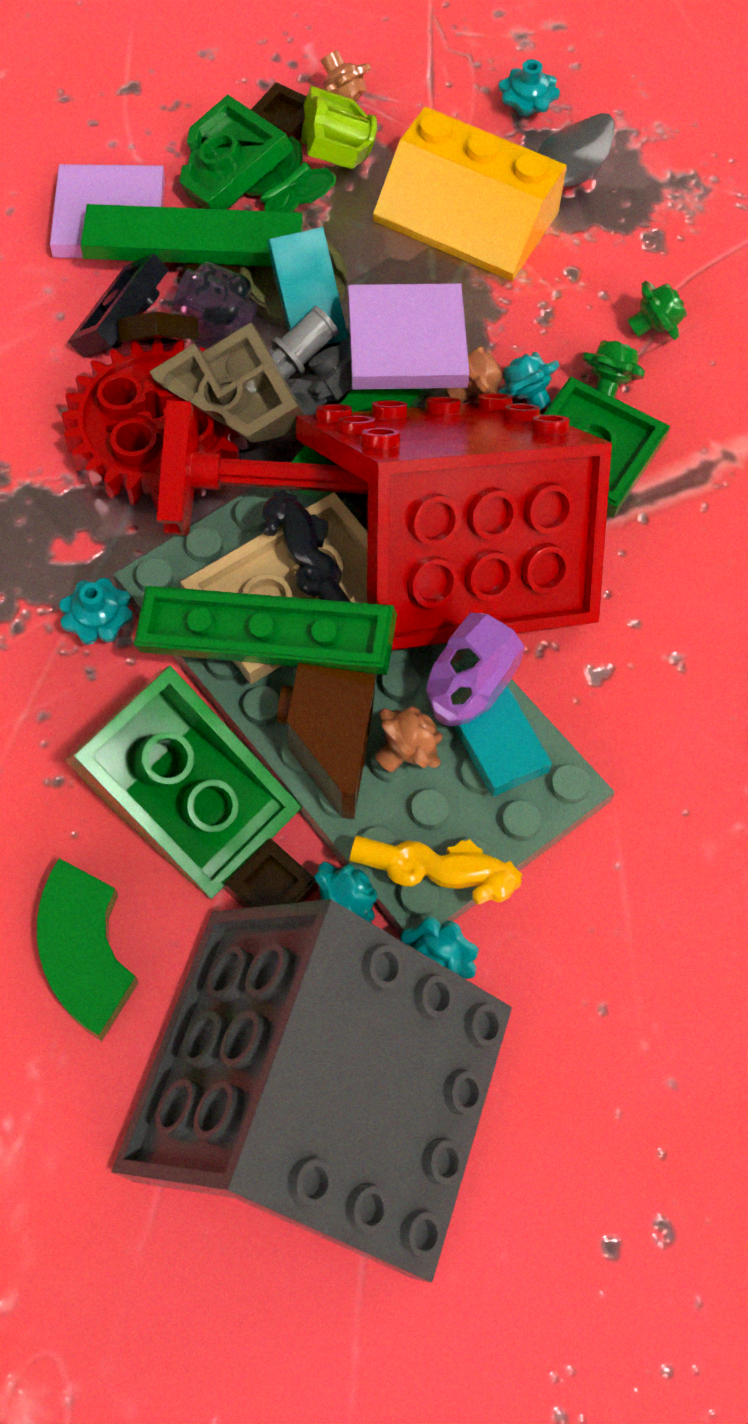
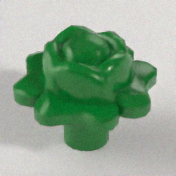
(659, 310)
(613, 366)

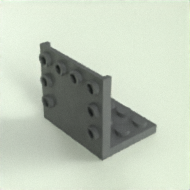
(320, 1081)

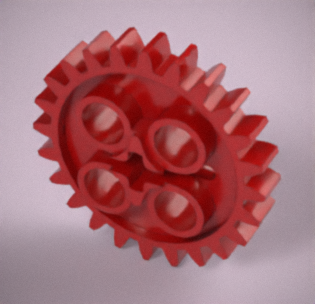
(133, 409)

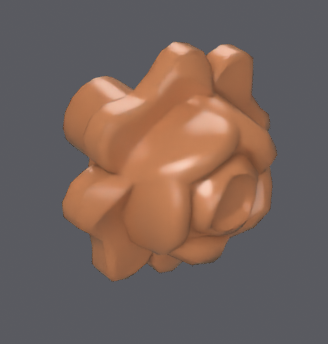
(344, 78)
(483, 377)
(409, 738)

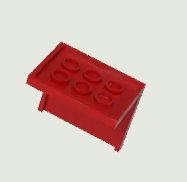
(474, 511)

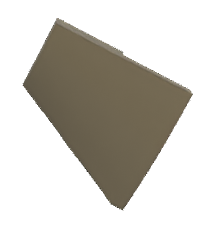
(234, 385)

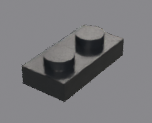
(128, 295)

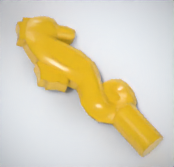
(460, 868)

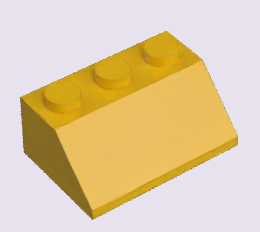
(470, 193)

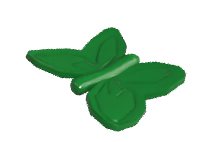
(292, 183)

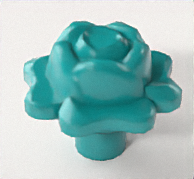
(529, 89)
(529, 378)
(96, 611)
(348, 888)
(444, 945)

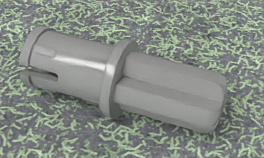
(302, 342)

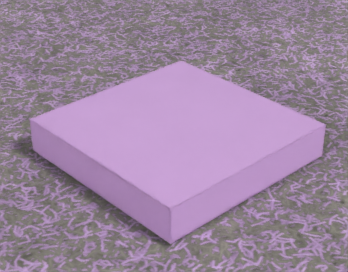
(98, 185)
(407, 336)

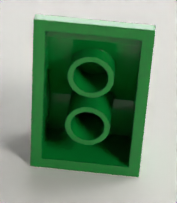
(184, 781)

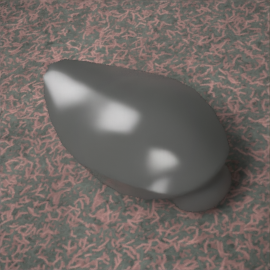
(581, 147)

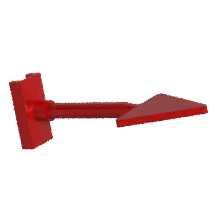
(187, 470)

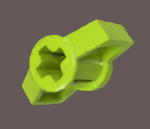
(337, 128)

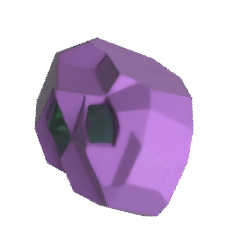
(473, 669)

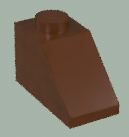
(330, 728)

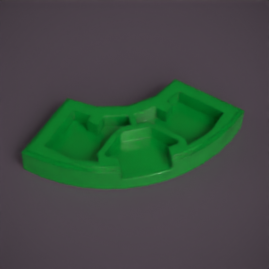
(77, 948)

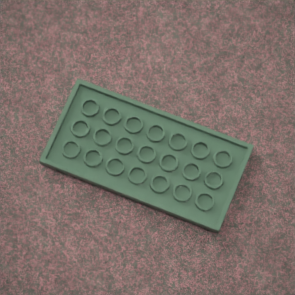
(395, 807)

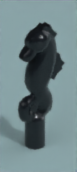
(302, 537)

